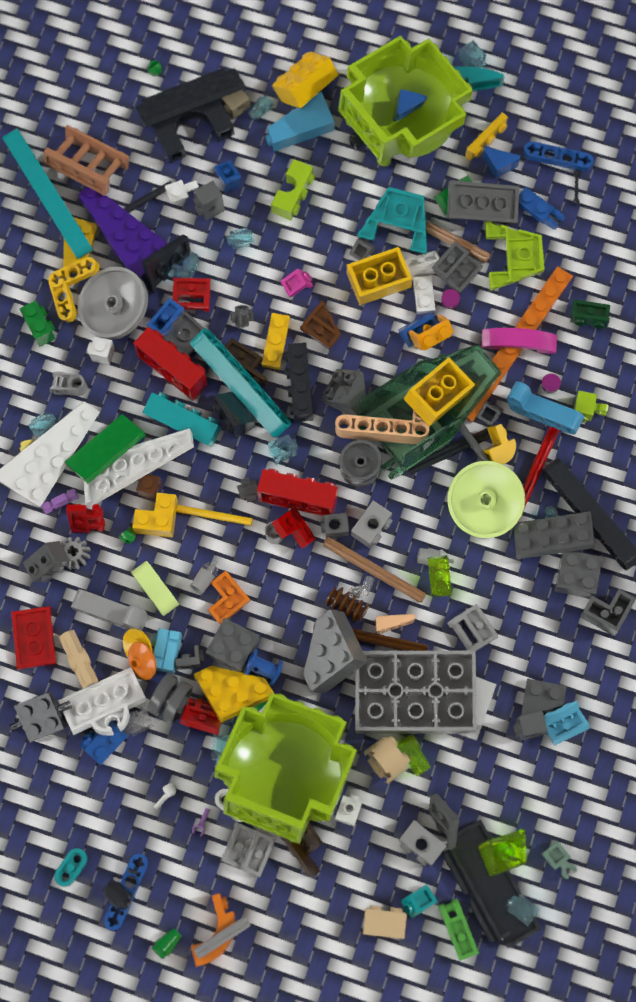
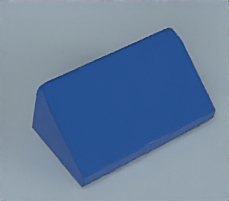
(417, 327)

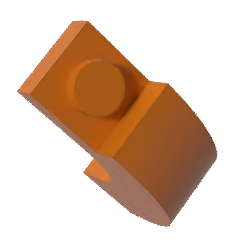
(224, 921)

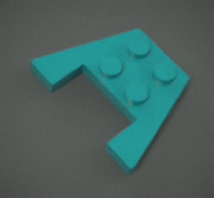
(399, 210)

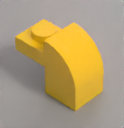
(503, 448)

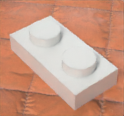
(424, 294)

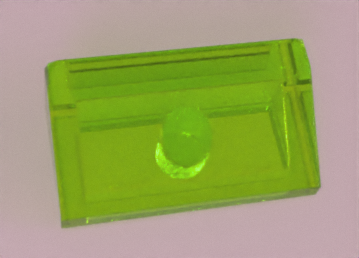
(439, 576)

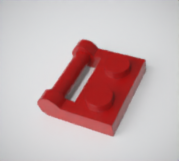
(192, 289)

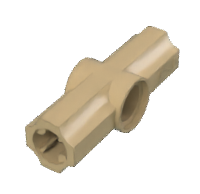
(78, 659)

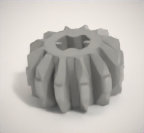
(82, 550)

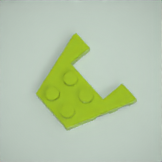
(523, 255)

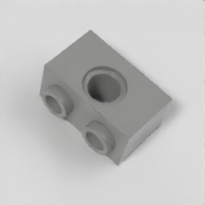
(373, 513)
(434, 845)

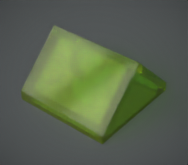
(504, 852)

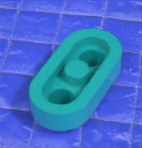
(71, 867)

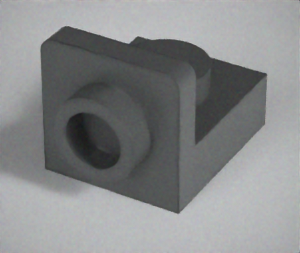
(188, 662)

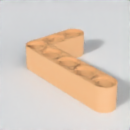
(391, 426)

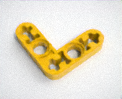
(63, 285)

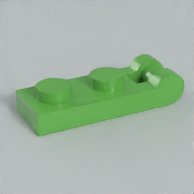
(458, 930)

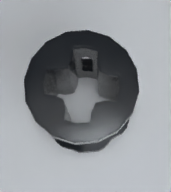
(355, 142)

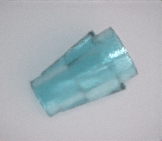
(261, 107)

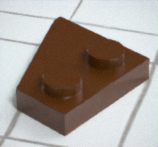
(321, 327)

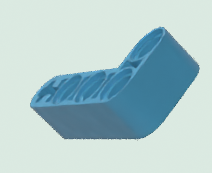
(543, 410)

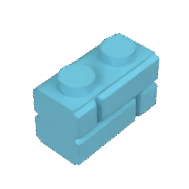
(166, 649)

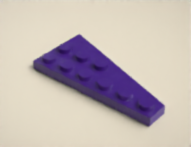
(122, 231)

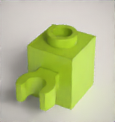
(587, 406)

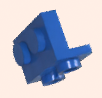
(102, 746)

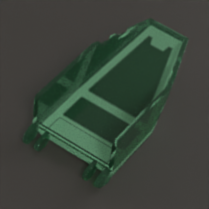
(389, 403)

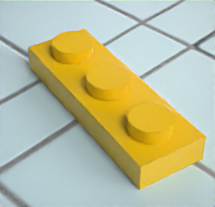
(487, 137)
(276, 341)

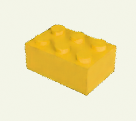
(305, 79)
(379, 276)
(439, 391)

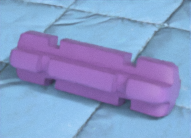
(60, 501)

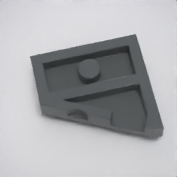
(542, 696)
(445, 819)

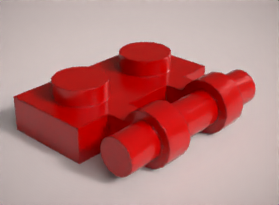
(84, 520)
(201, 716)

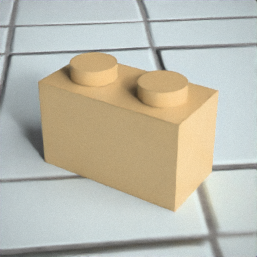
(384, 923)

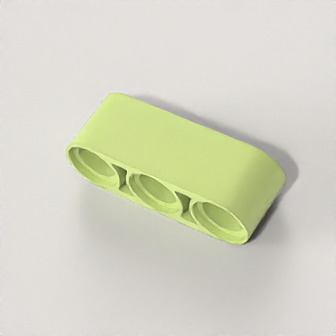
(155, 588)

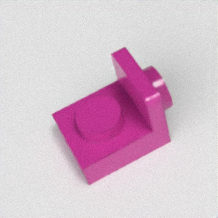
(296, 282)

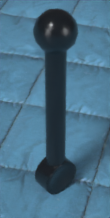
(576, 174)

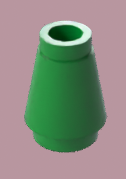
(166, 944)

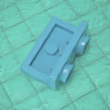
(565, 723)

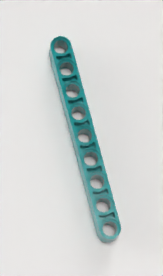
(47, 194)

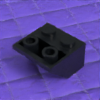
(233, 413)

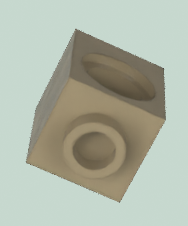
(236, 103)

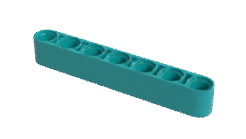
(240, 382)

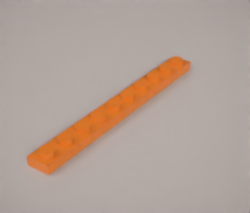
(530, 320)

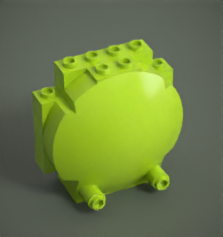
(371, 99)
(284, 767)

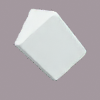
(422, 264)

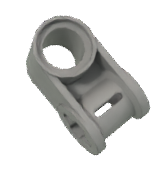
(64, 384)

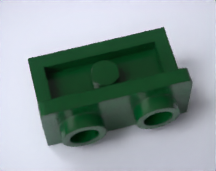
(590, 314)

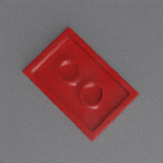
(33, 638)

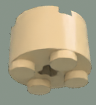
(387, 759)

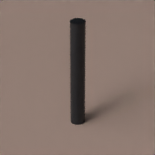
(143, 200)

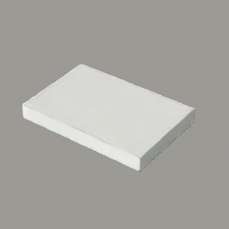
(484, 693)

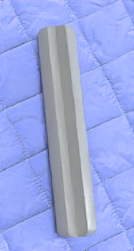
(222, 937)

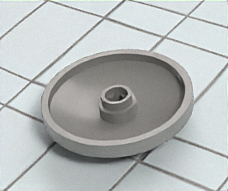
(112, 303)

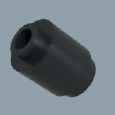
(117, 895)

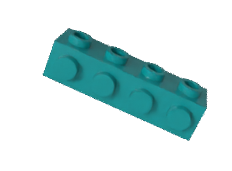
(181, 419)

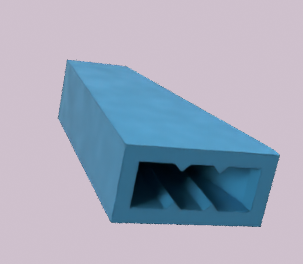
(301, 124)

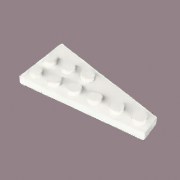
(42, 462)
(137, 463)

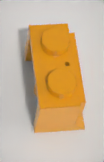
(432, 335)

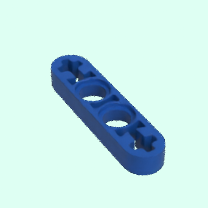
(558, 152)
(133, 891)

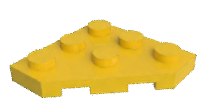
(231, 690)

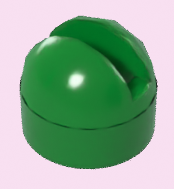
(156, 68)
(128, 536)

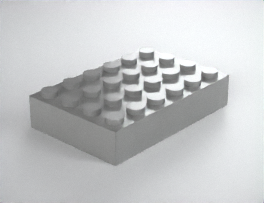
(416, 693)

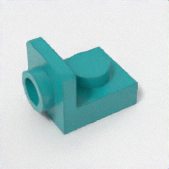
(419, 901)

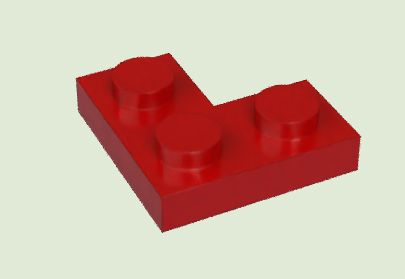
(294, 523)

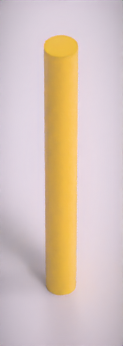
(214, 515)

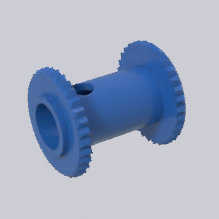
(263, 667)

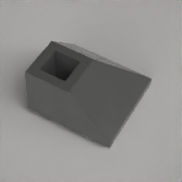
(345, 391)

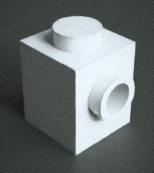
(101, 350)
(348, 810)

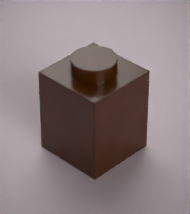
(149, 486)

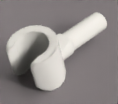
(169, 791)

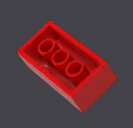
(170, 363)
(292, 491)

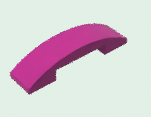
(519, 338)

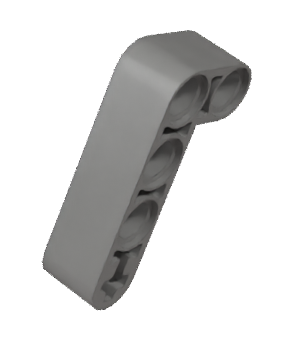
(109, 611)

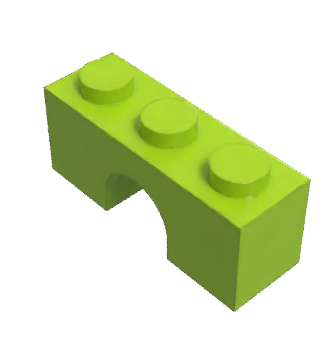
(287, 203)

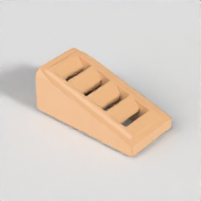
(391, 622)

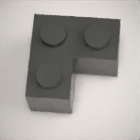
(609, 616)

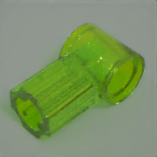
(411, 748)

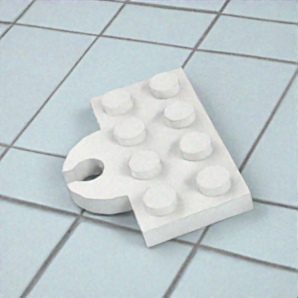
(104, 703)

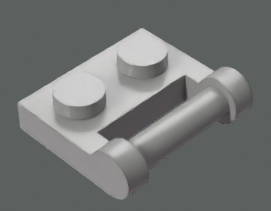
(477, 624)

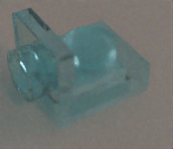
(189, 266)
(523, 909)

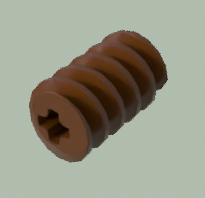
(346, 604)

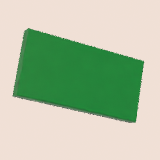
(105, 448)

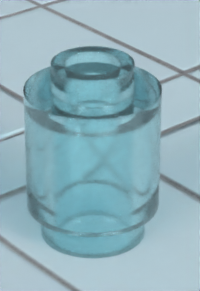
(240, 238)
(42, 423)

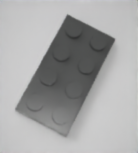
(482, 202)
(554, 535)

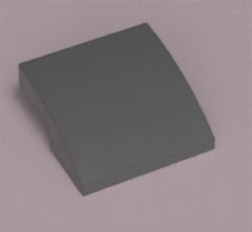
(457, 267)

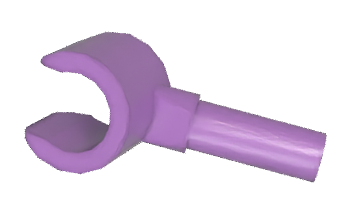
(202, 822)

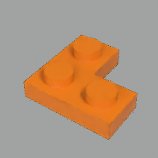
(232, 598)

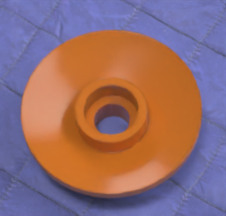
(142, 660)

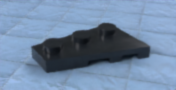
(160, 263)

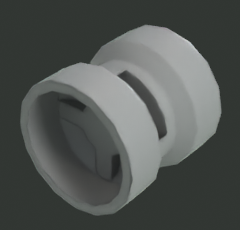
(269, 531)

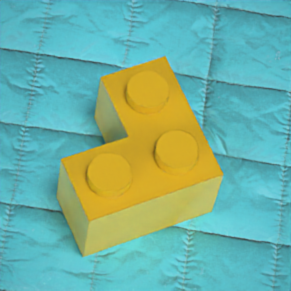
(161, 520)

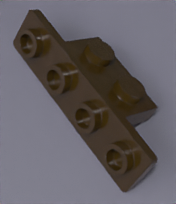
(248, 360)
(309, 843)

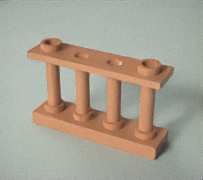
(84, 174)

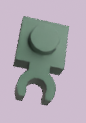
(558, 857)

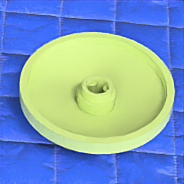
(486, 499)

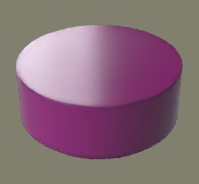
(450, 298)
(551, 383)

